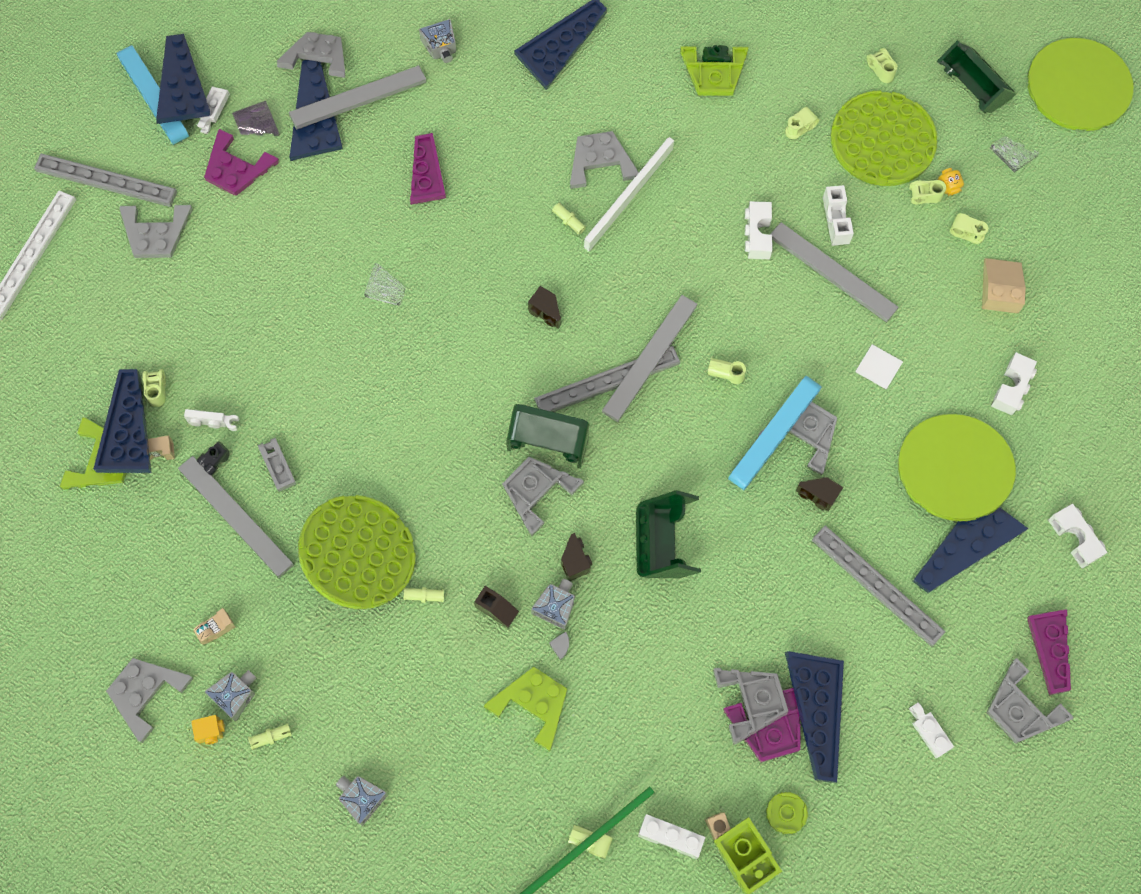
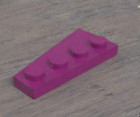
(426, 176)
(1050, 640)

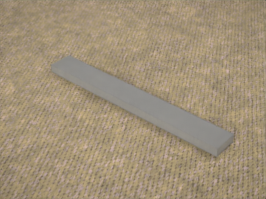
(357, 97)
(105, 180)
(834, 272)
(649, 358)
(597, 384)
(236, 517)
(878, 586)

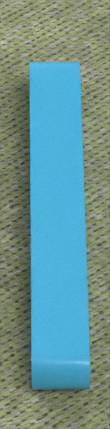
(149, 90)
(774, 432)

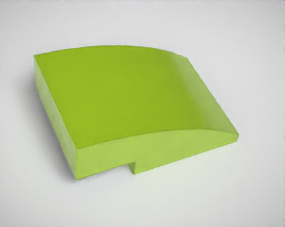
(747, 856)

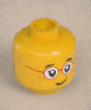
(952, 180)

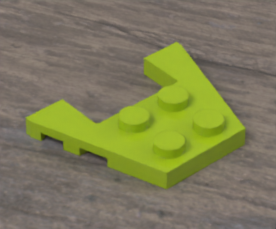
(714, 77)
(72, 479)
(538, 696)

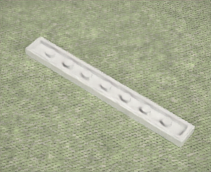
(628, 194)
(34, 249)

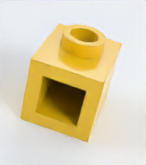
(208, 729)

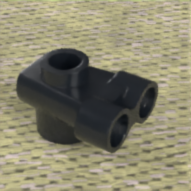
(214, 455)

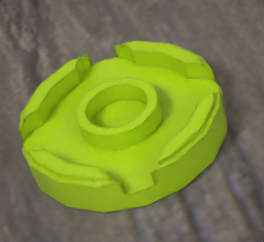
(786, 813)

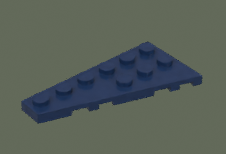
(554, 47)
(180, 88)
(319, 136)
(124, 436)
(966, 546)
(818, 696)

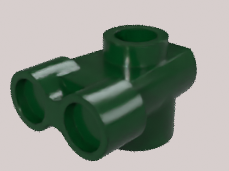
(716, 54)

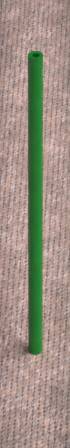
(588, 841)

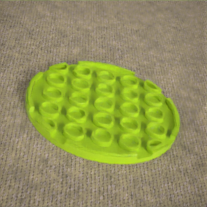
(1080, 84)
(883, 138)
(956, 467)
(356, 552)

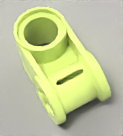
(882, 65)
(801, 123)
(925, 191)
(968, 227)
(155, 384)

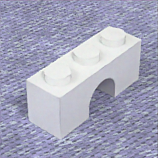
(835, 208)
(758, 244)
(1020, 370)
(1071, 521)
(671, 836)

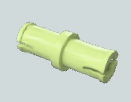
(569, 218)
(423, 594)
(269, 736)

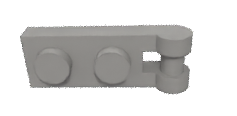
(277, 465)

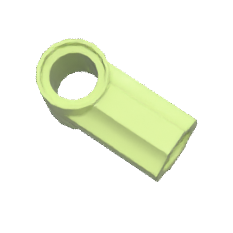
(725, 370)
(599, 848)

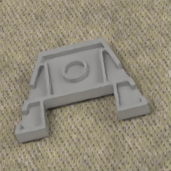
(316, 48)
(597, 152)
(156, 238)
(816, 429)
(530, 484)
(135, 689)
(761, 698)
(1016, 713)

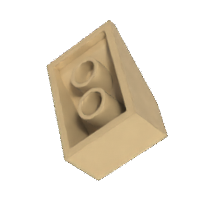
(1003, 286)

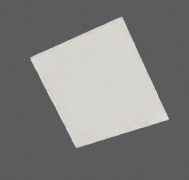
(879, 366)

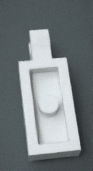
(216, 100)
(212, 419)
(930, 731)

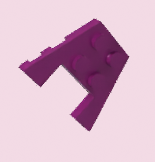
(232, 172)
(777, 738)

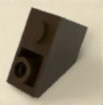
(544, 305)
(820, 491)
(574, 560)
(496, 607)

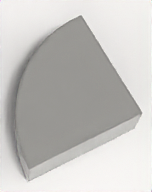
(560, 645)

